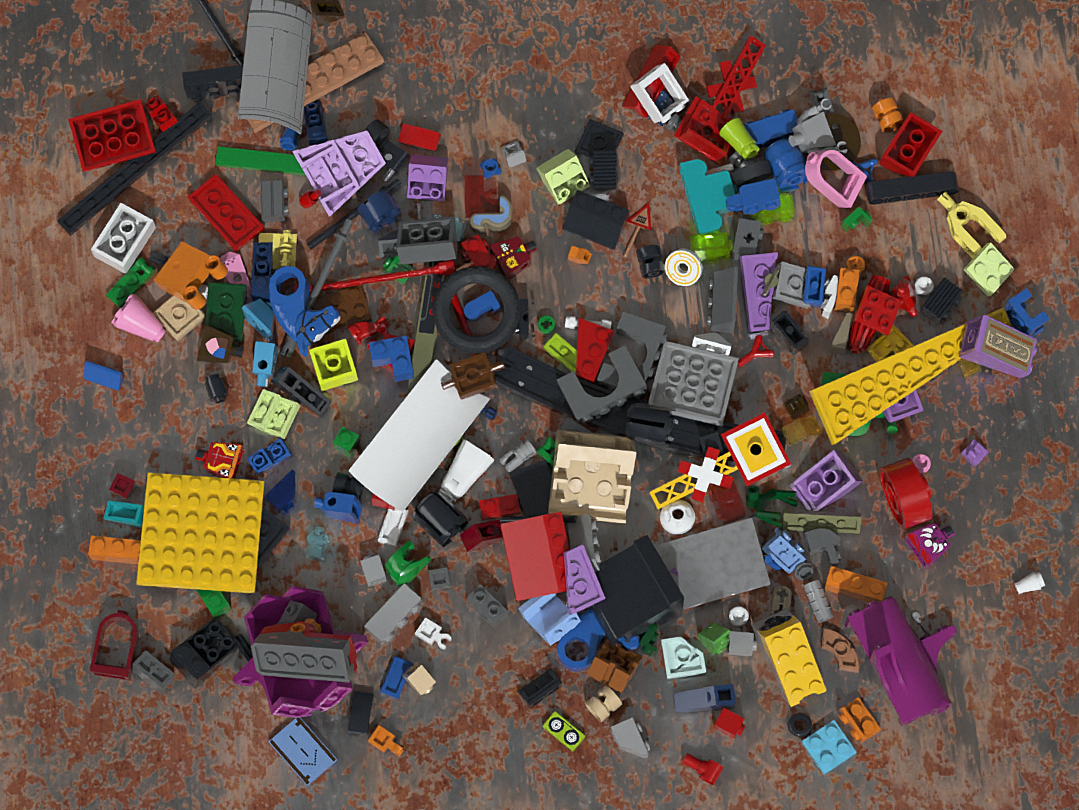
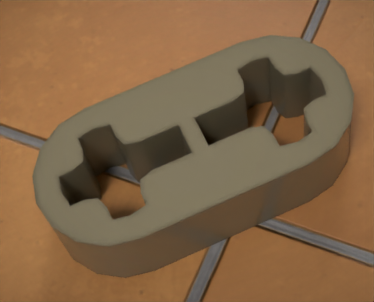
(776, 599)

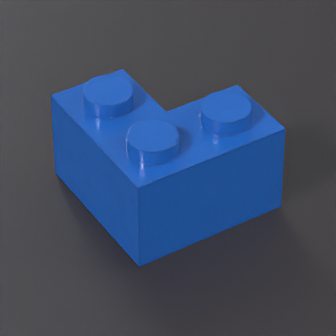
(394, 352)

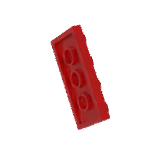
(225, 213)

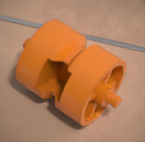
(886, 112)

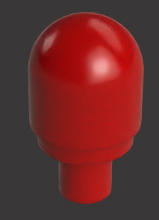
(309, 198)

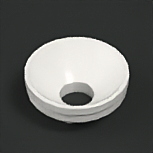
(677, 526)

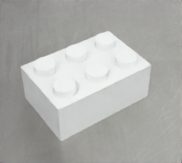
(123, 238)

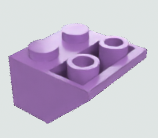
(427, 177)

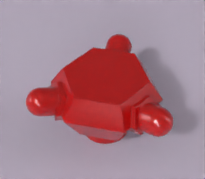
(905, 292)

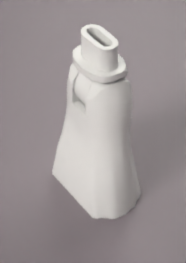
(465, 469)

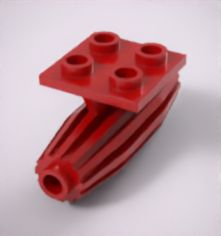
(874, 313)

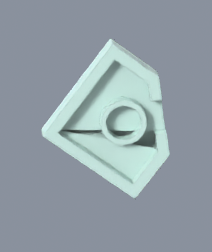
(681, 658)

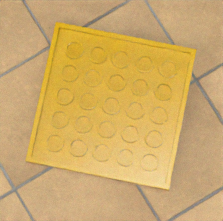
(200, 533)

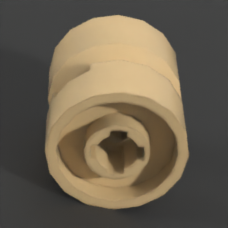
(603, 703)

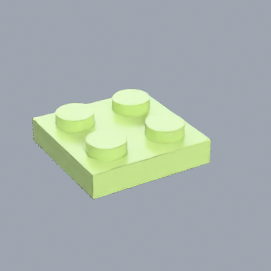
(989, 269)

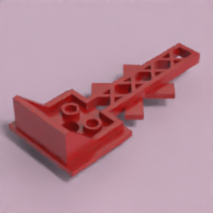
(702, 114)

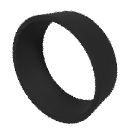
(752, 173)

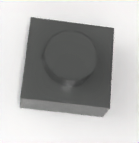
(439, 579)

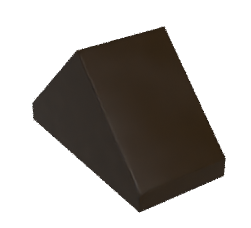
(326, 11)

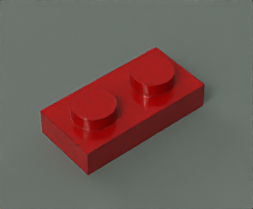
(499, 507)

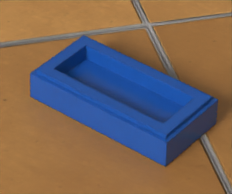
(394, 680)

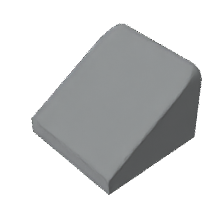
(513, 154)

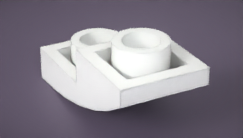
(830, 288)

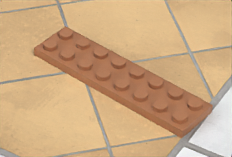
(334, 71)

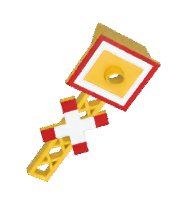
(751, 466)

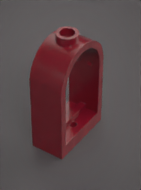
(111, 671)

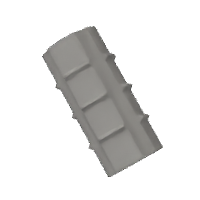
(818, 601)

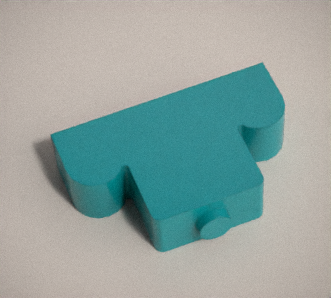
(706, 194)

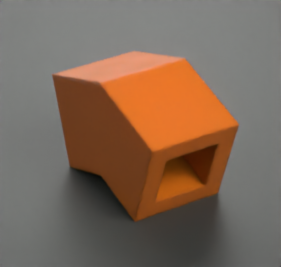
(579, 255)

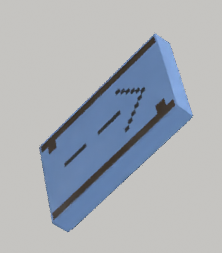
(303, 751)

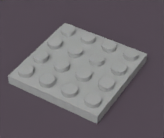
(693, 382)

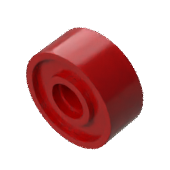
(906, 493)

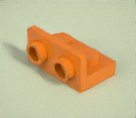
(859, 720)

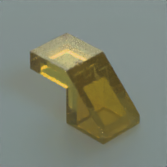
(801, 429)

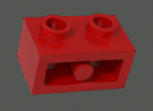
(477, 254)

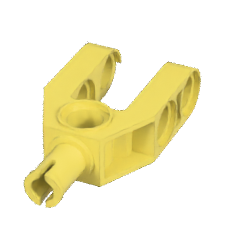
(970, 212)

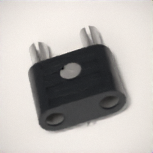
(393, 157)

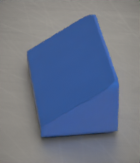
(814, 286)
(103, 375)

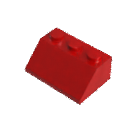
(910, 146)

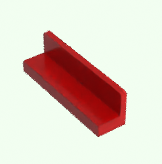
(659, 55)

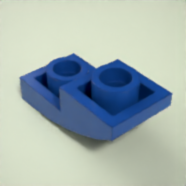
(270, 456)

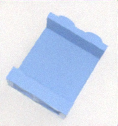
(549, 617)

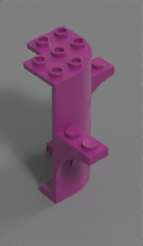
(901, 660)
(295, 695)

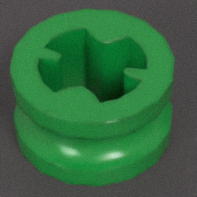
(542, 321)

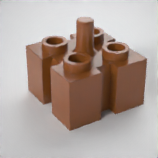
(614, 666)

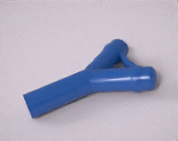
(861, 166)
(768, 561)

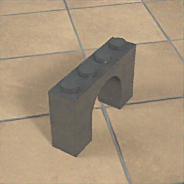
(646, 333)
(585, 406)

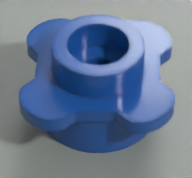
(490, 163)

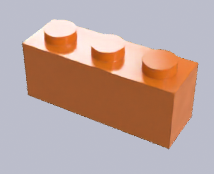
(114, 549)
(855, 585)

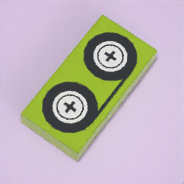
(563, 731)

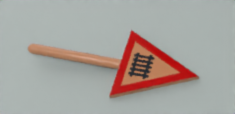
(640, 219)

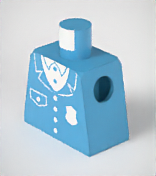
(264, 354)

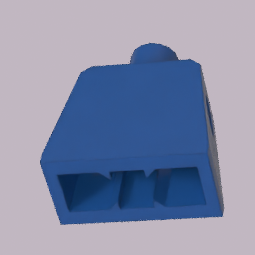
(340, 506)

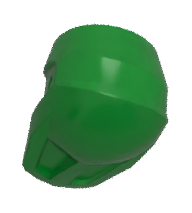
(401, 570)

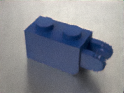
(755, 197)

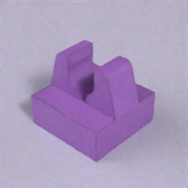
(974, 453)

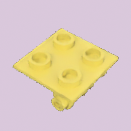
(283, 248)

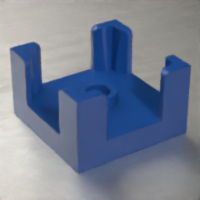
(1019, 317)

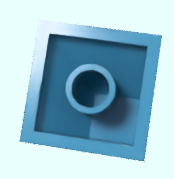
(261, 317)

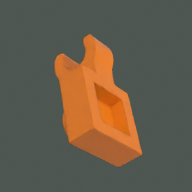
(384, 740)

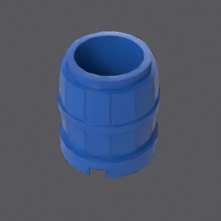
(786, 165)

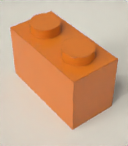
(847, 290)

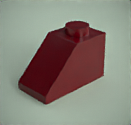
(481, 535)

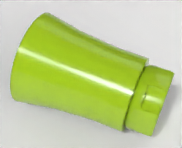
(740, 139)

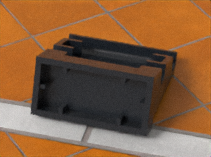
(636, 592)

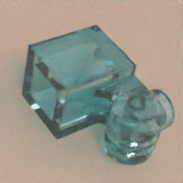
(317, 544)

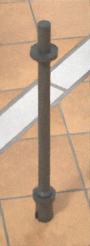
(290, 344)

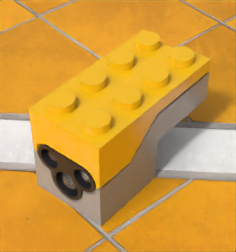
(790, 656)

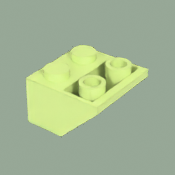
(563, 176)

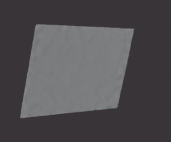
(716, 563)

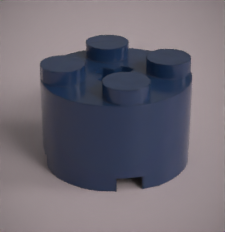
(379, 211)

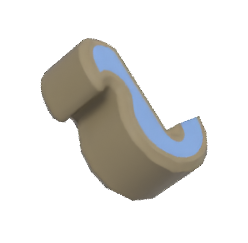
(494, 221)

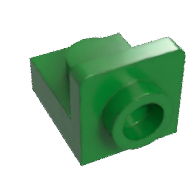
(852, 220)
(393, 265)

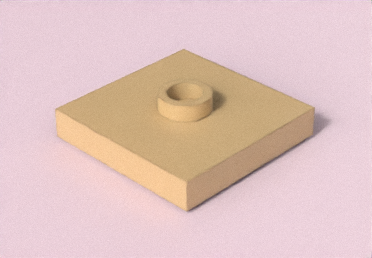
(178, 317)

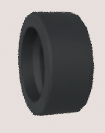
(378, 131)

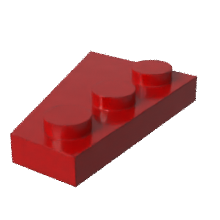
(591, 349)

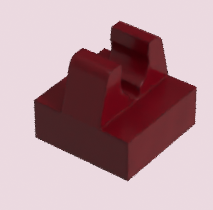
(122, 486)

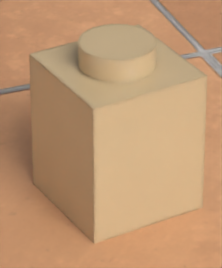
(419, 679)

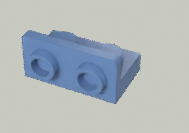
(784, 550)

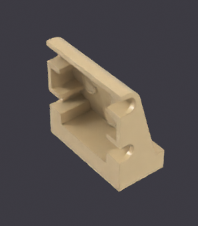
(592, 475)

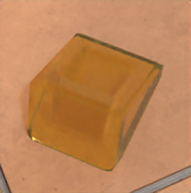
(968, 368)

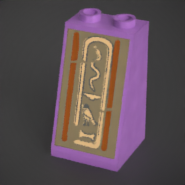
(998, 346)

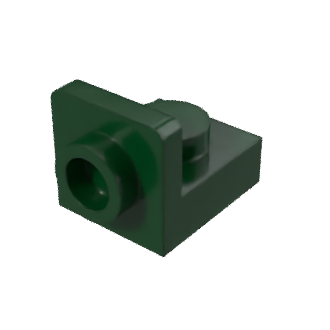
(650, 636)

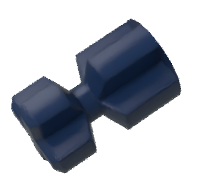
(490, 413)

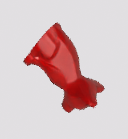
(362, 330)

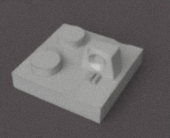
(791, 285)

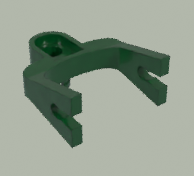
(760, 501)

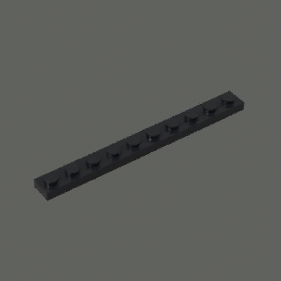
(133, 170)

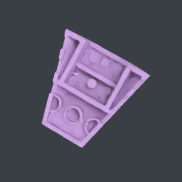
(340, 167)

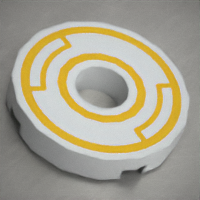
(679, 276)

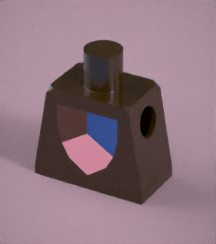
(218, 346)

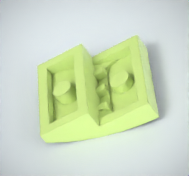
(273, 414)

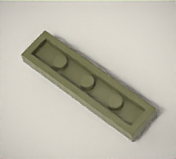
(809, 520)

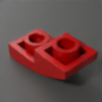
(160, 113)
(419, 137)

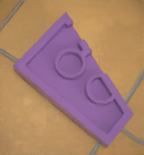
(581, 580)

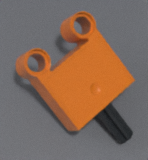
(186, 272)

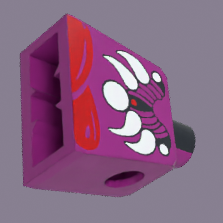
(929, 543)

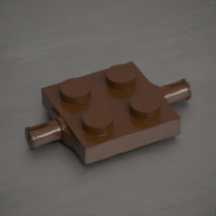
(473, 375)

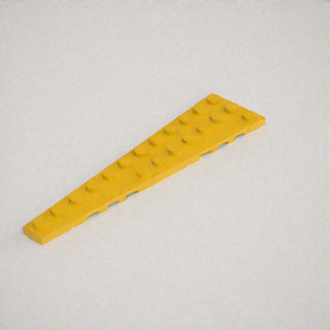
(871, 390)

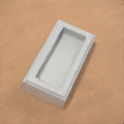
(392, 527)

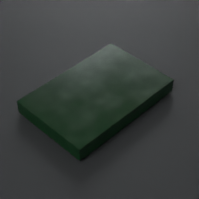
(225, 308)

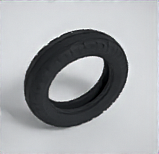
(469, 276)

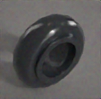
(799, 716)

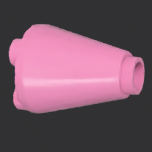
(138, 320)

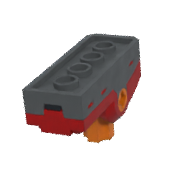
(304, 652)

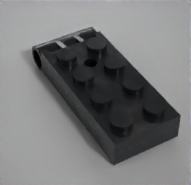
(213, 83)

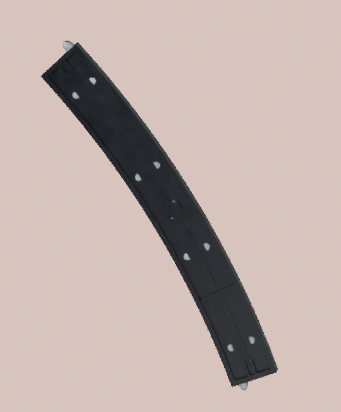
(539, 384)

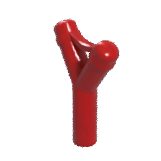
(755, 352)

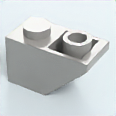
(629, 739)

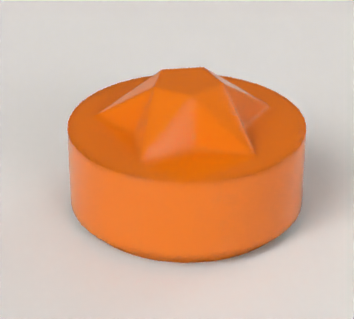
(856, 263)

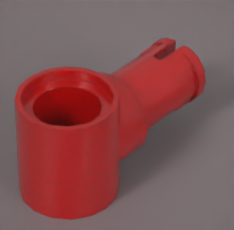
(708, 770)

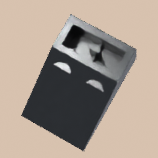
(204, 652)

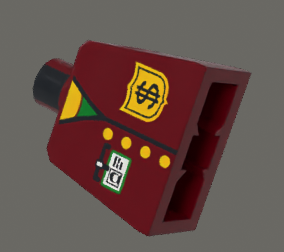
(513, 255)

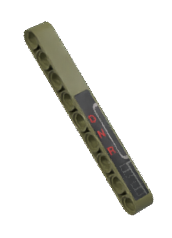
(426, 328)

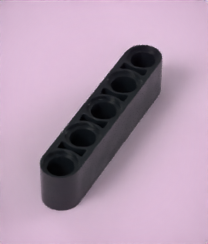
(911, 188)

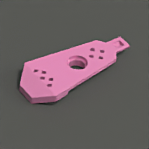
(234, 269)

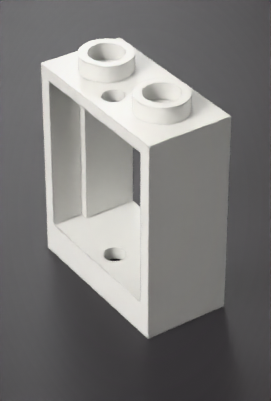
(672, 86)

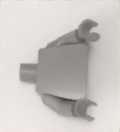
(814, 132)

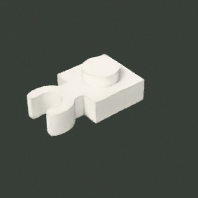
(430, 632)

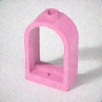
(852, 185)

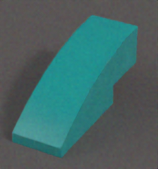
(124, 513)

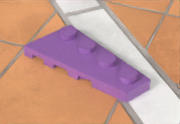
(758, 307)

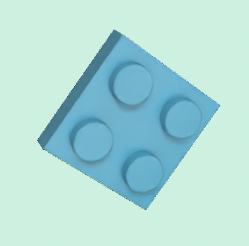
(828, 747)

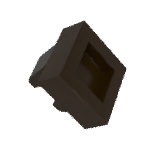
(796, 407)

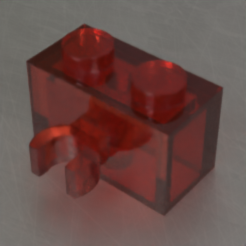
(476, 196)
(727, 502)

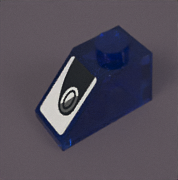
(284, 494)

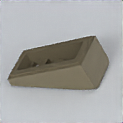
(840, 340)

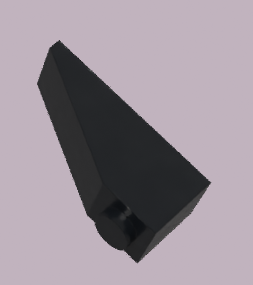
(300, 390)

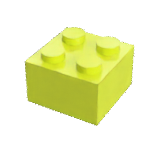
(333, 364)

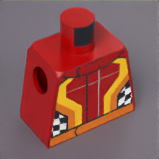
(221, 459)

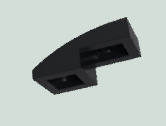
(360, 713)

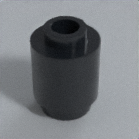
(216, 388)

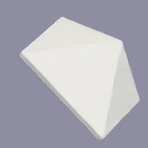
(712, 342)

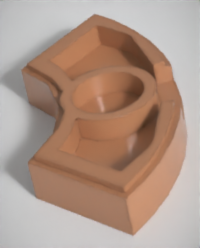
(841, 649)

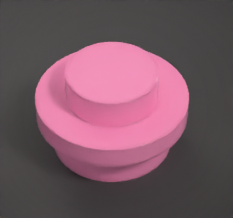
(922, 463)

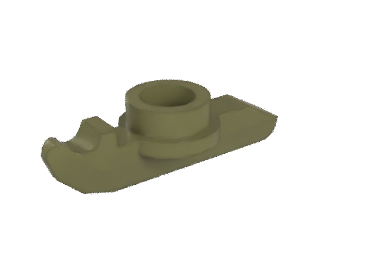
(771, 280)

